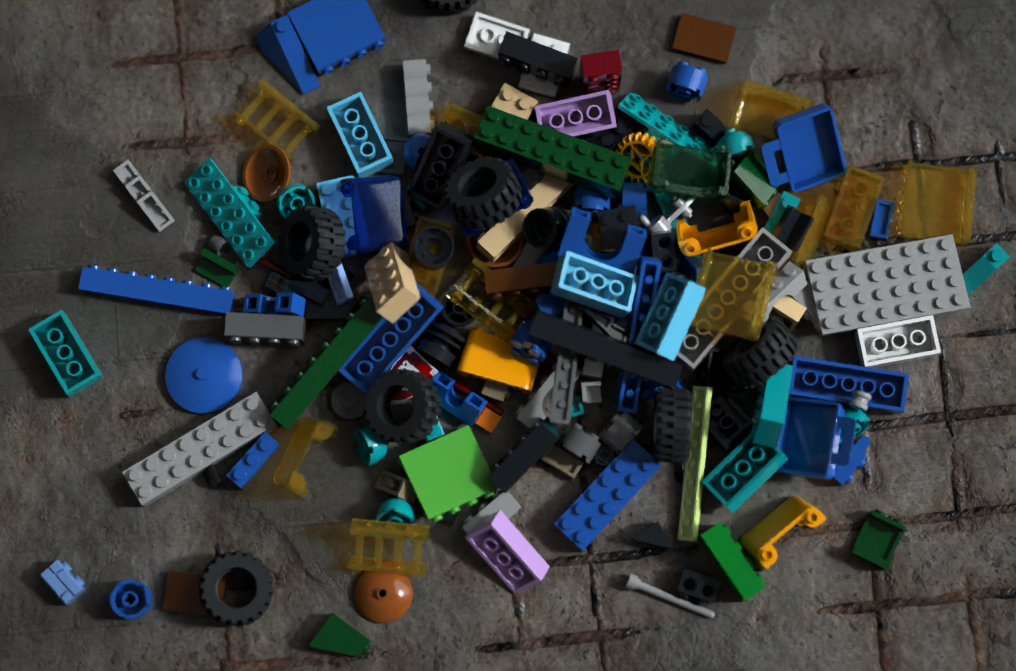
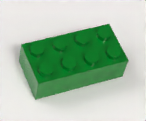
(731, 562)

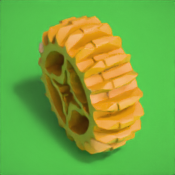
(637, 150)

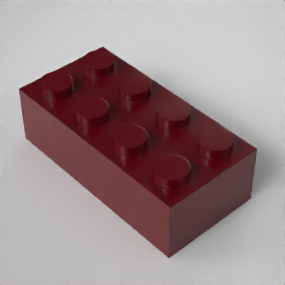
(600, 72)

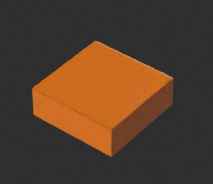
(488, 420)

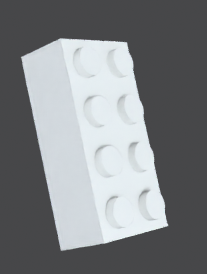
(897, 342)

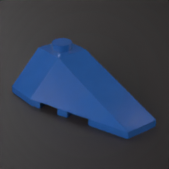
(284, 49)

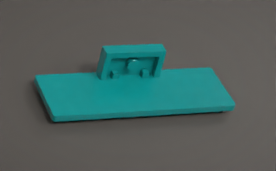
(660, 124)
(230, 211)

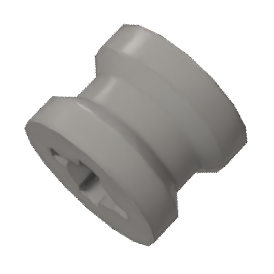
(860, 400)

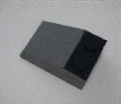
(727, 422)

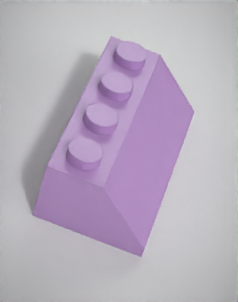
(579, 114)
(507, 552)

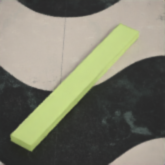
(695, 465)

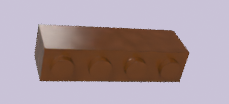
(519, 280)

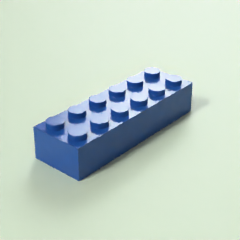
(389, 341)
(837, 381)
(607, 495)

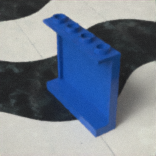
(336, 31)

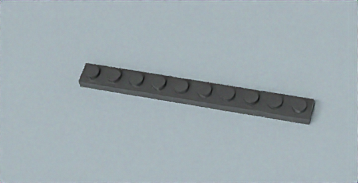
(565, 367)

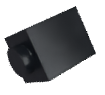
(709, 127)

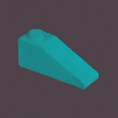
(984, 267)

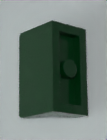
(216, 268)

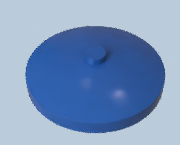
(204, 375)

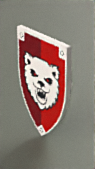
(412, 361)

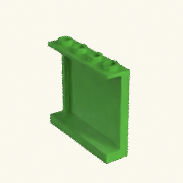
(448, 474)

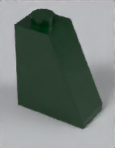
(341, 638)

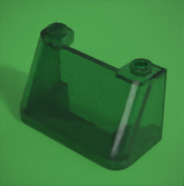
(689, 171)

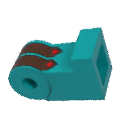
(279, 284)

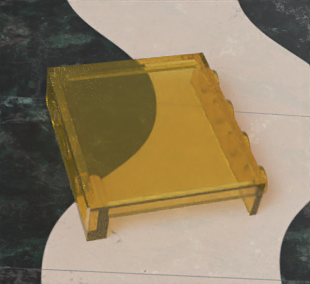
(936, 202)
(734, 295)

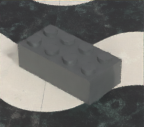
(266, 329)

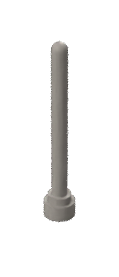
(635, 583)

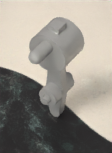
(661, 223)

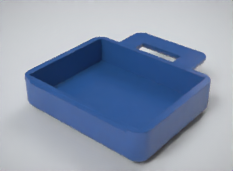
(807, 149)
(813, 438)

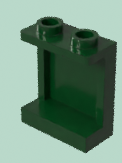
(753, 179)
(878, 539)

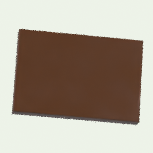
(704, 38)
(183, 593)

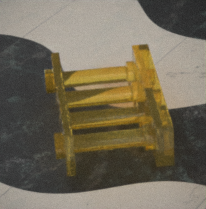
(280, 102)
(458, 295)
(392, 530)

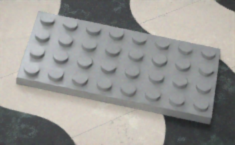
(886, 284)

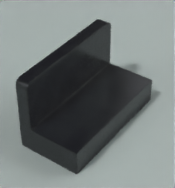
(792, 228)

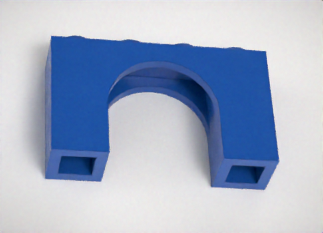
(623, 258)

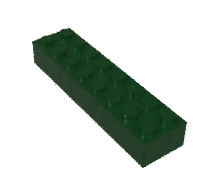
(552, 152)
(326, 363)

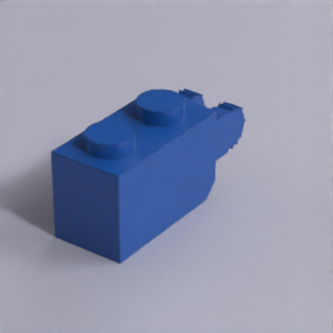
(843, 474)

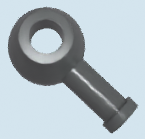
(218, 245)

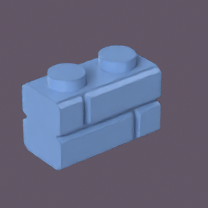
(63, 582)

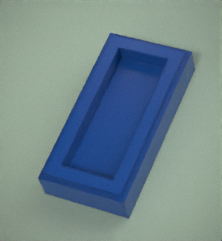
(881, 220)

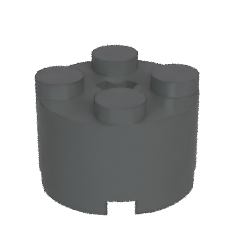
(621, 432)
(579, 443)

